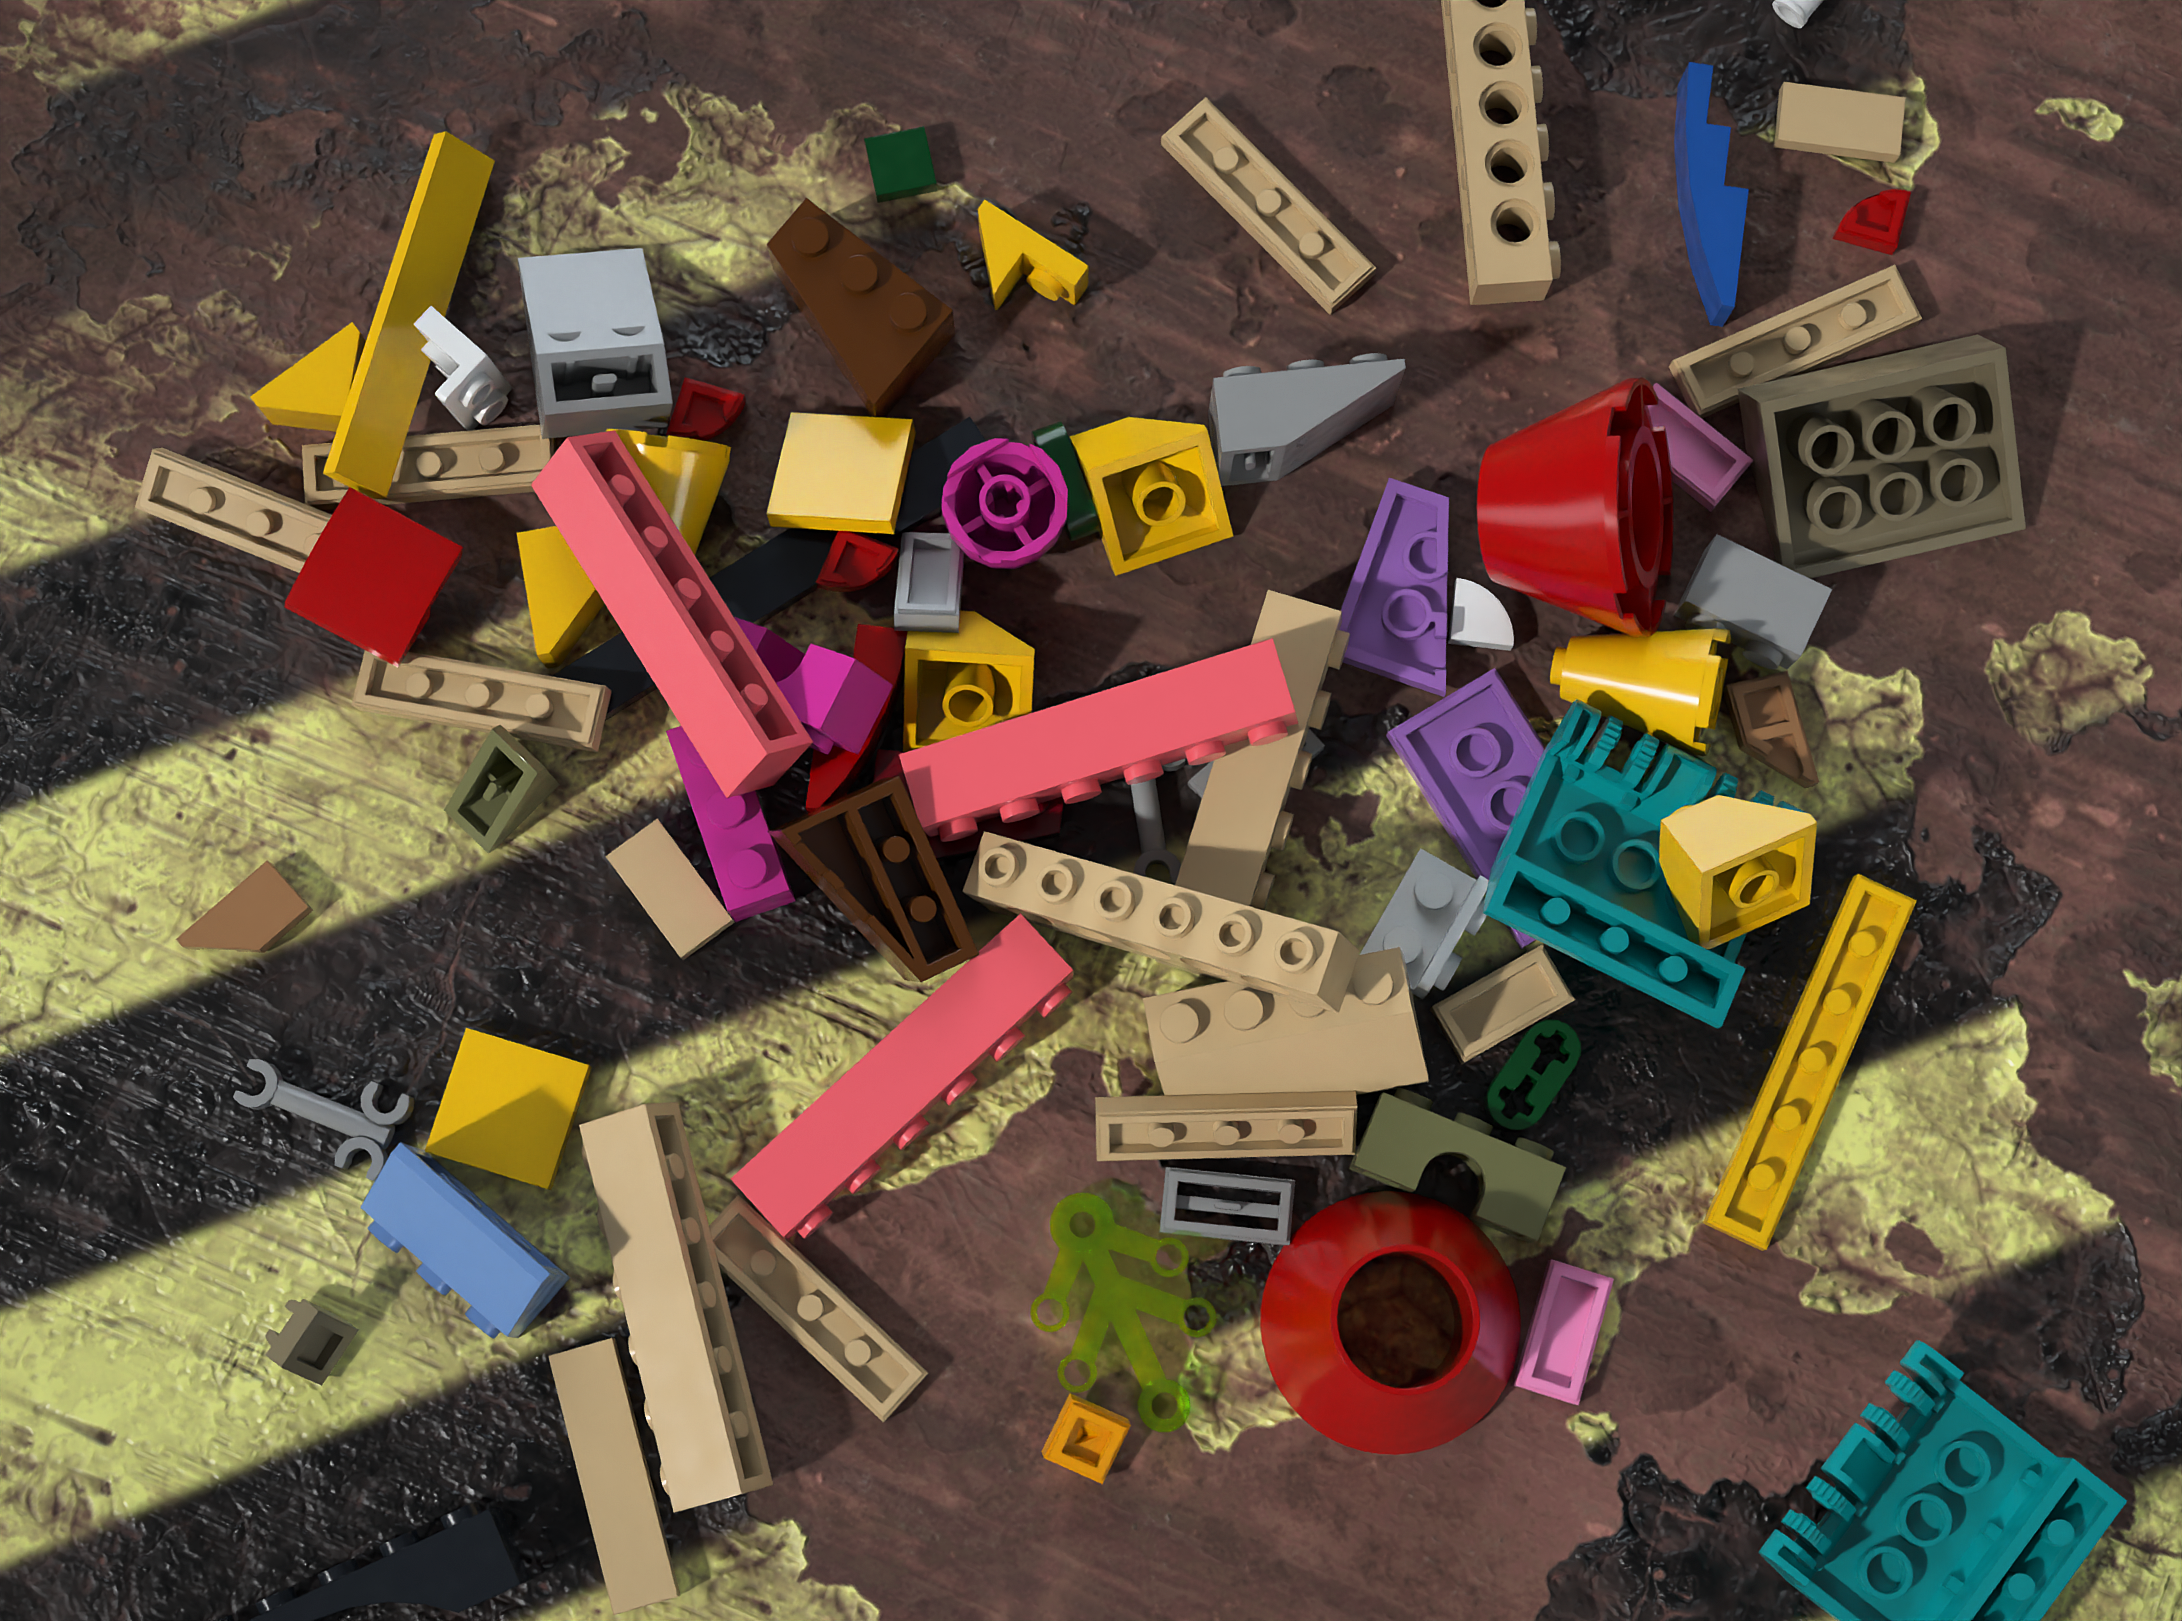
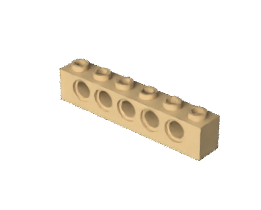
(1495, 267)
(1163, 921)

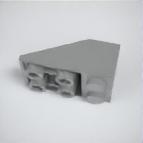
(594, 343)
(1284, 418)

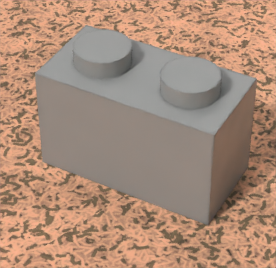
(1756, 599)

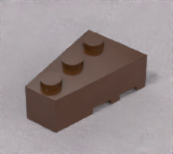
(860, 305)
(883, 877)

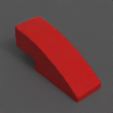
(836, 772)

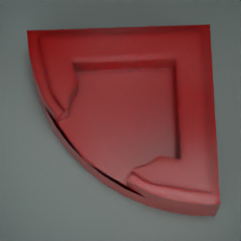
(1875, 221)
(704, 410)
(855, 562)

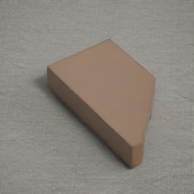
(1771, 726)
(250, 915)

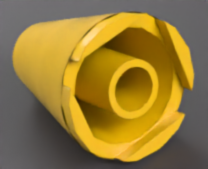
(682, 475)
(1651, 683)

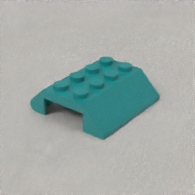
(1588, 870)
(1942, 1512)

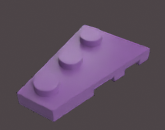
(1400, 591)

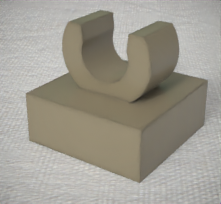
(310, 1341)

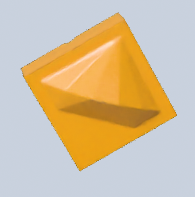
(1086, 1438)

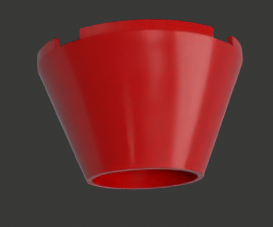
(1583, 509)
(1305, 1342)

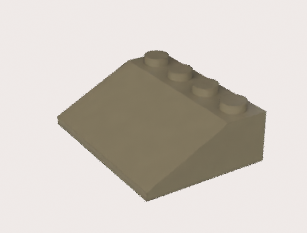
(1885, 456)

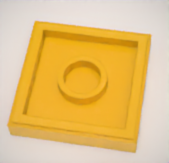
(841, 473)
(508, 1109)

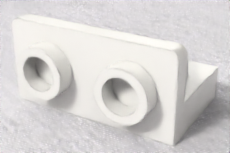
(474, 385)
(1428, 920)

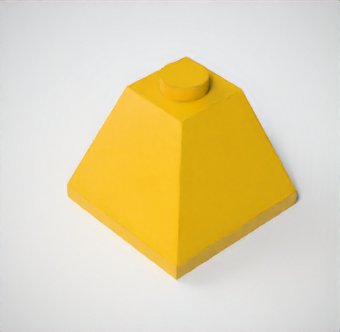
(1152, 489)
(964, 680)
(1736, 865)

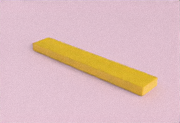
(419, 277)
(1809, 1062)

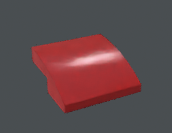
(373, 577)

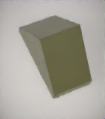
(499, 790)

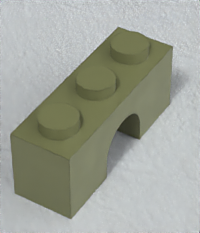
(1512, 1181)

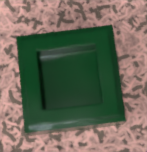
(900, 164)

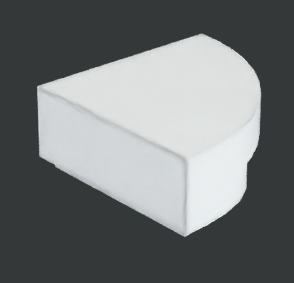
(1478, 618)

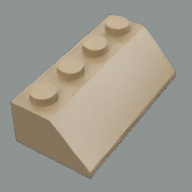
(1259, 1042)

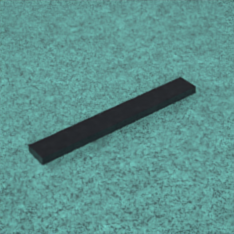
(781, 569)

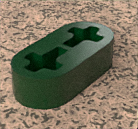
(1081, 512)
(1544, 1085)

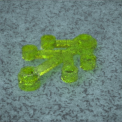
(1116, 1300)

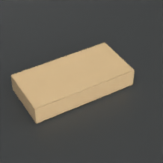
(1839, 122)
(670, 889)
(1502, 1004)

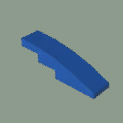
(1708, 210)

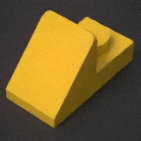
(1016, 249)

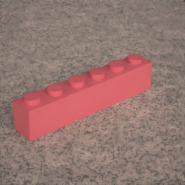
(671, 613)
(1099, 740)
(904, 1078)

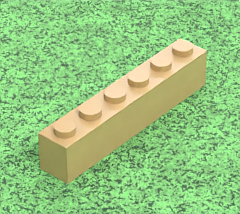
(1250, 784)
(674, 1305)

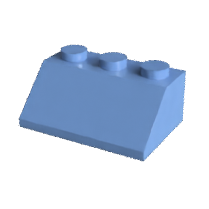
(460, 1243)

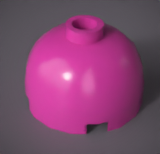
(1004, 503)

